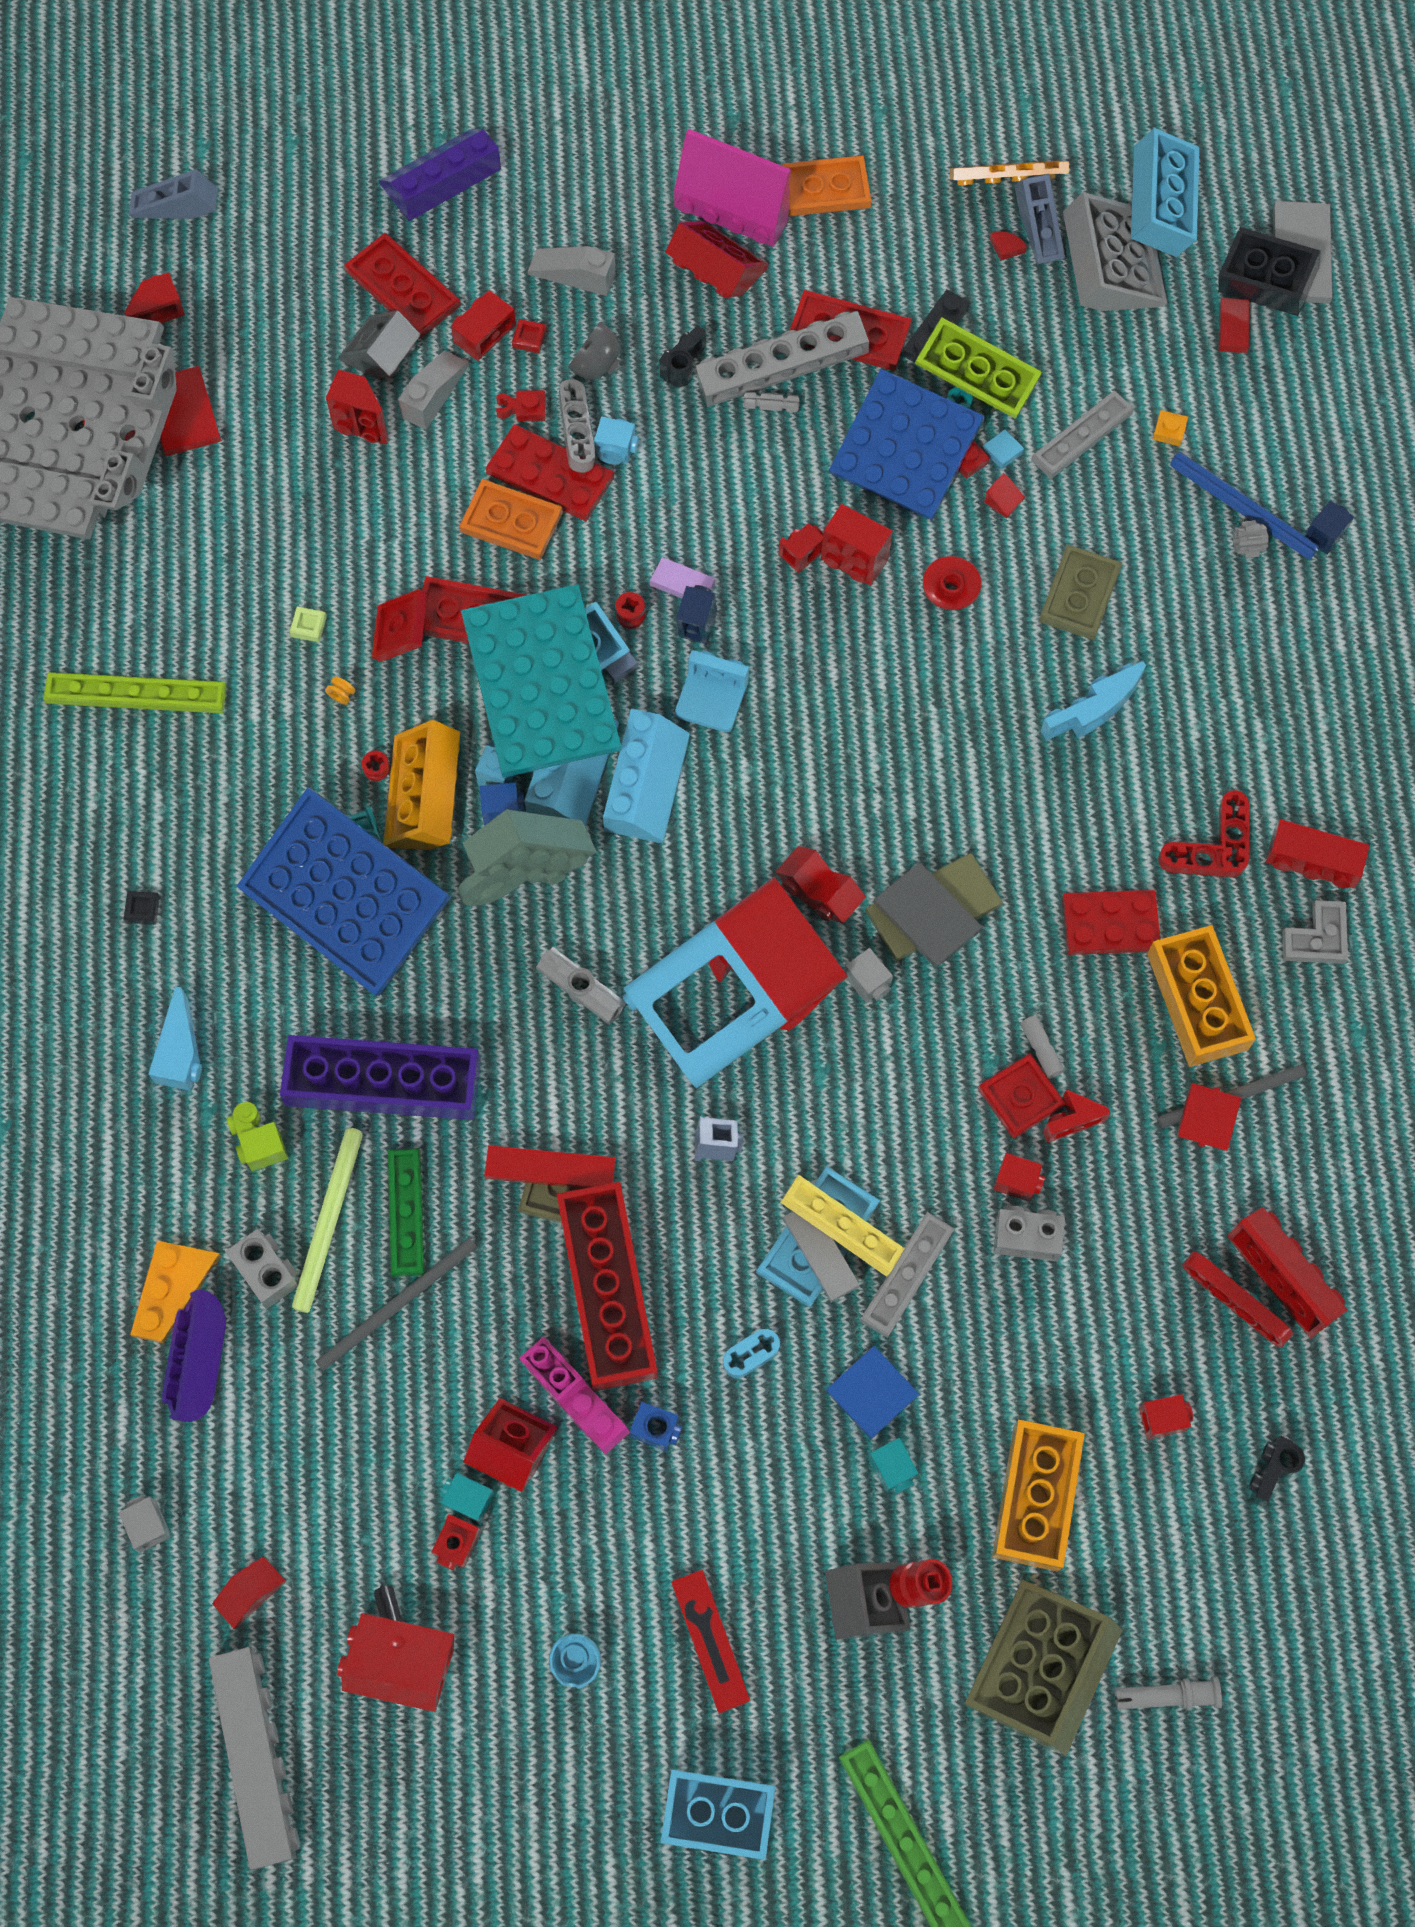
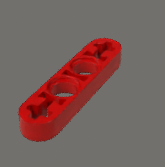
(1237, 1299)

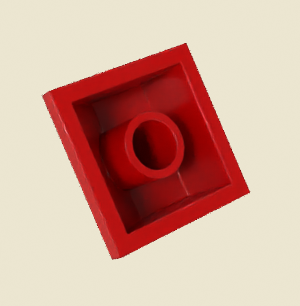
(509, 1444)

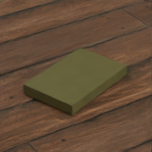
(1080, 592)

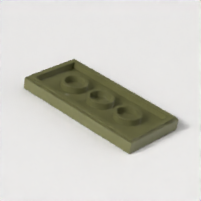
(963, 881)

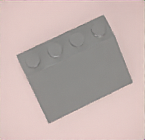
(1107, 263)

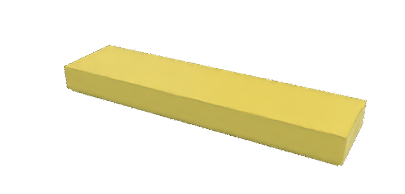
(842, 1225)

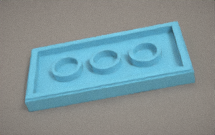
(786, 1264)

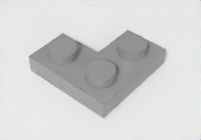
(1325, 941)

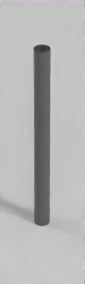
(1243, 1091)

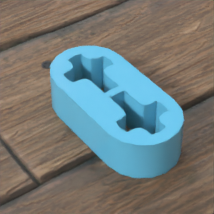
(755, 1360)

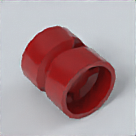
(921, 1583)

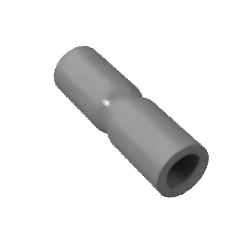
(1040, 1043)

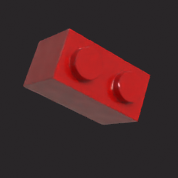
(483, 325)

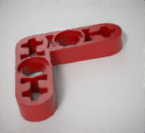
(1219, 853)

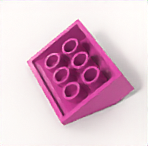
(732, 188)

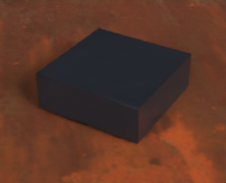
(141, 908)

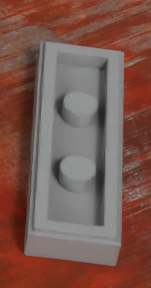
(822, 1257)

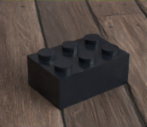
(1269, 271)

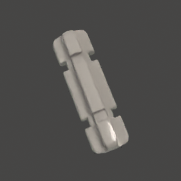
(771, 401)

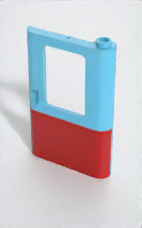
(771, 954)

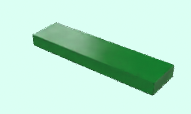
(406, 1212)

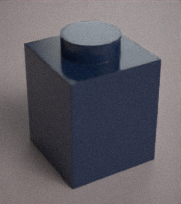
(1329, 526)

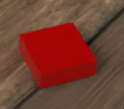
(529, 336)

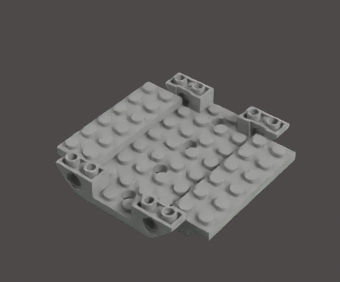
(70, 370)

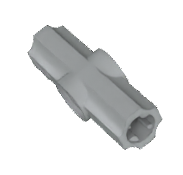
(567, 973)

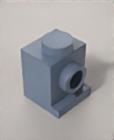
(717, 1139)

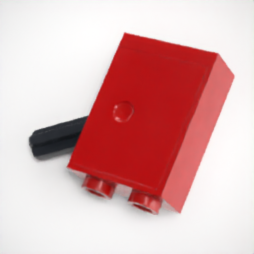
(395, 1658)

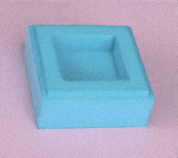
(1003, 449)

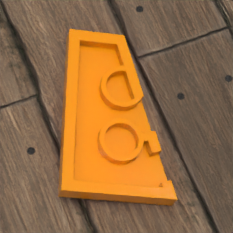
(170, 1280)

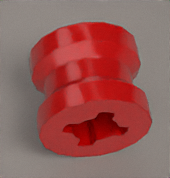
(629, 617)

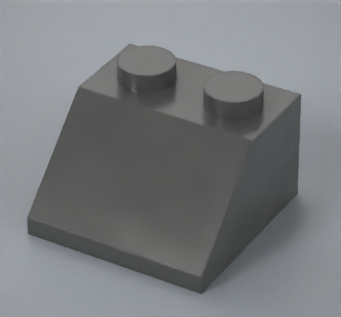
(381, 344)
(863, 1601)

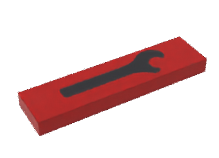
(710, 1641)

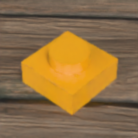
(1170, 428)

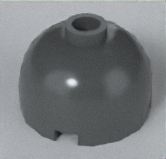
(597, 354)

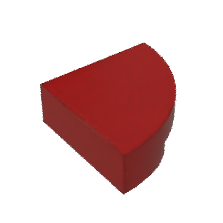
(1007, 245)

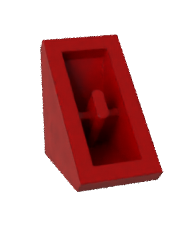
(247, 1591)

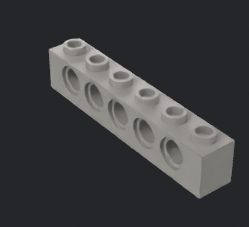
(774, 371)

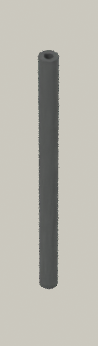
(396, 1304)

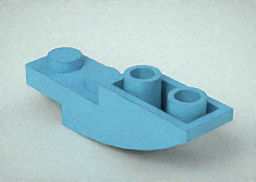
(1102, 702)

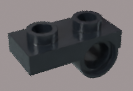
(688, 347)
(1264, 1482)

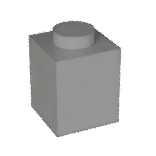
(869, 976)
(144, 1523)

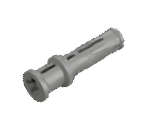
(1184, 1694)

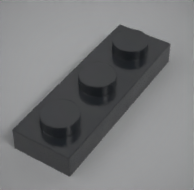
(950, 308)

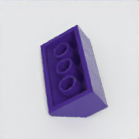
(442, 173)

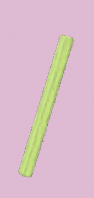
(327, 1220)

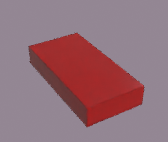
(1233, 325)

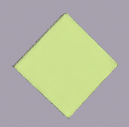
(308, 624)

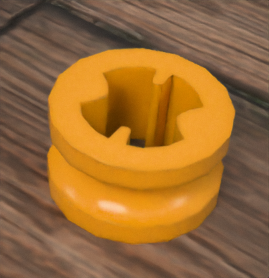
(340, 690)

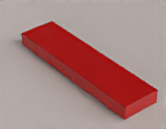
(548, 1167)

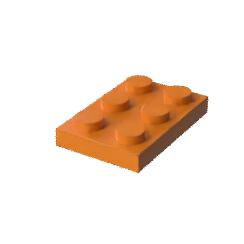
(828, 186)
(511, 519)

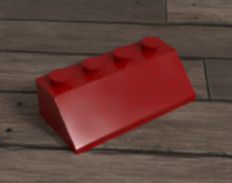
(1287, 1272)

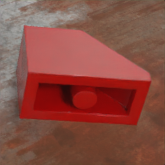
(156, 300)

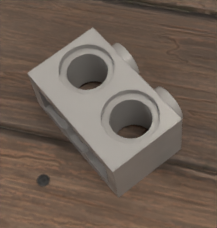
(258, 1271)

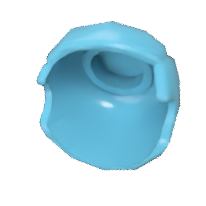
(575, 1660)

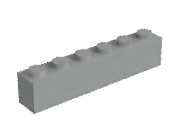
(253, 1758)

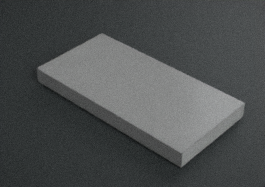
(1308, 226)

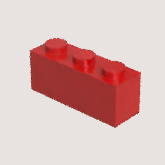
(1317, 854)

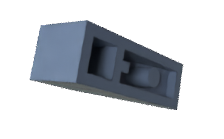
(175, 198)
(1040, 218)

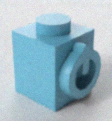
(615, 440)

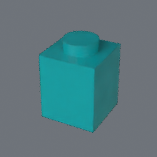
(894, 1467)
(466, 1497)

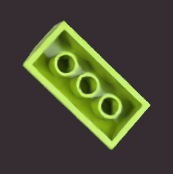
(978, 368)

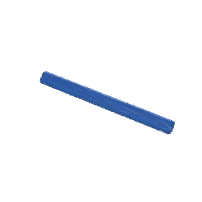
(1244, 505)

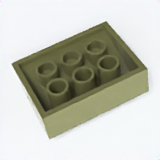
(1044, 1666)

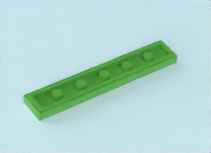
(902, 1837)

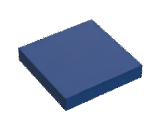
(872, 1392)

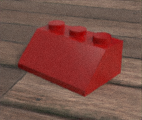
(714, 258)

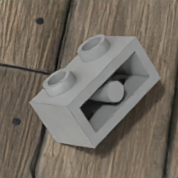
(1028, 1234)

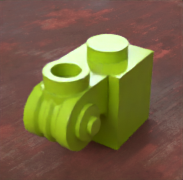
(259, 1145)

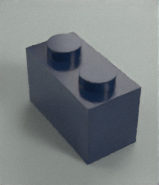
(697, 614)

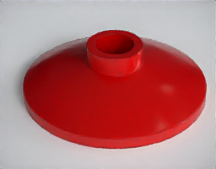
(953, 572)

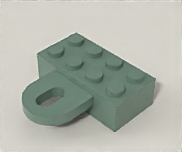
(522, 849)

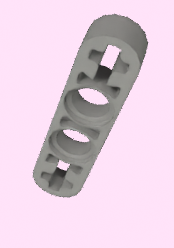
(576, 425)

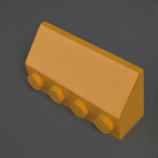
(422, 787)

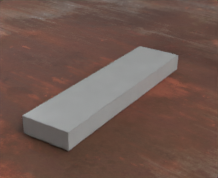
(1082, 434)
(907, 1275)

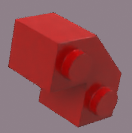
(813, 882)

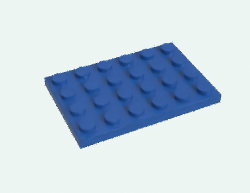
(343, 891)

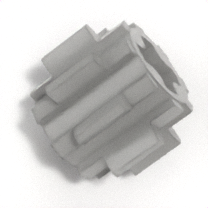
(1250, 539)

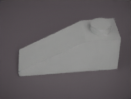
(576, 267)
(431, 389)

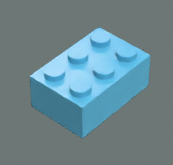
(718, 1814)

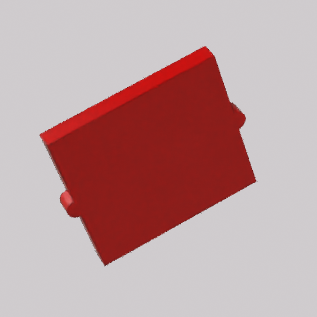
(1209, 1117)

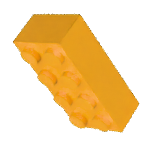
(1201, 996)
(1038, 1495)

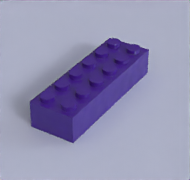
(380, 1077)

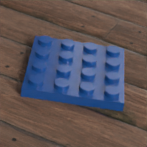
(906, 444)

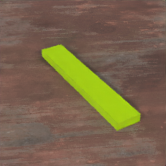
(135, 692)

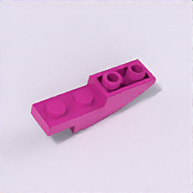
(574, 1395)

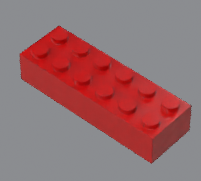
(607, 1286)

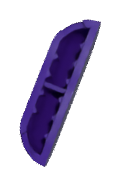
(194, 1357)

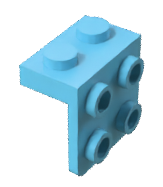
(712, 691)

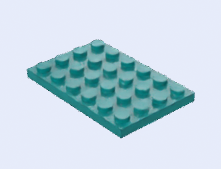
(540, 681)

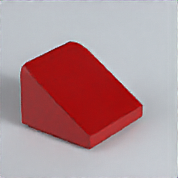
(1003, 496)

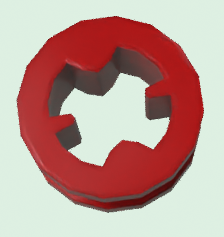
(367, 763)

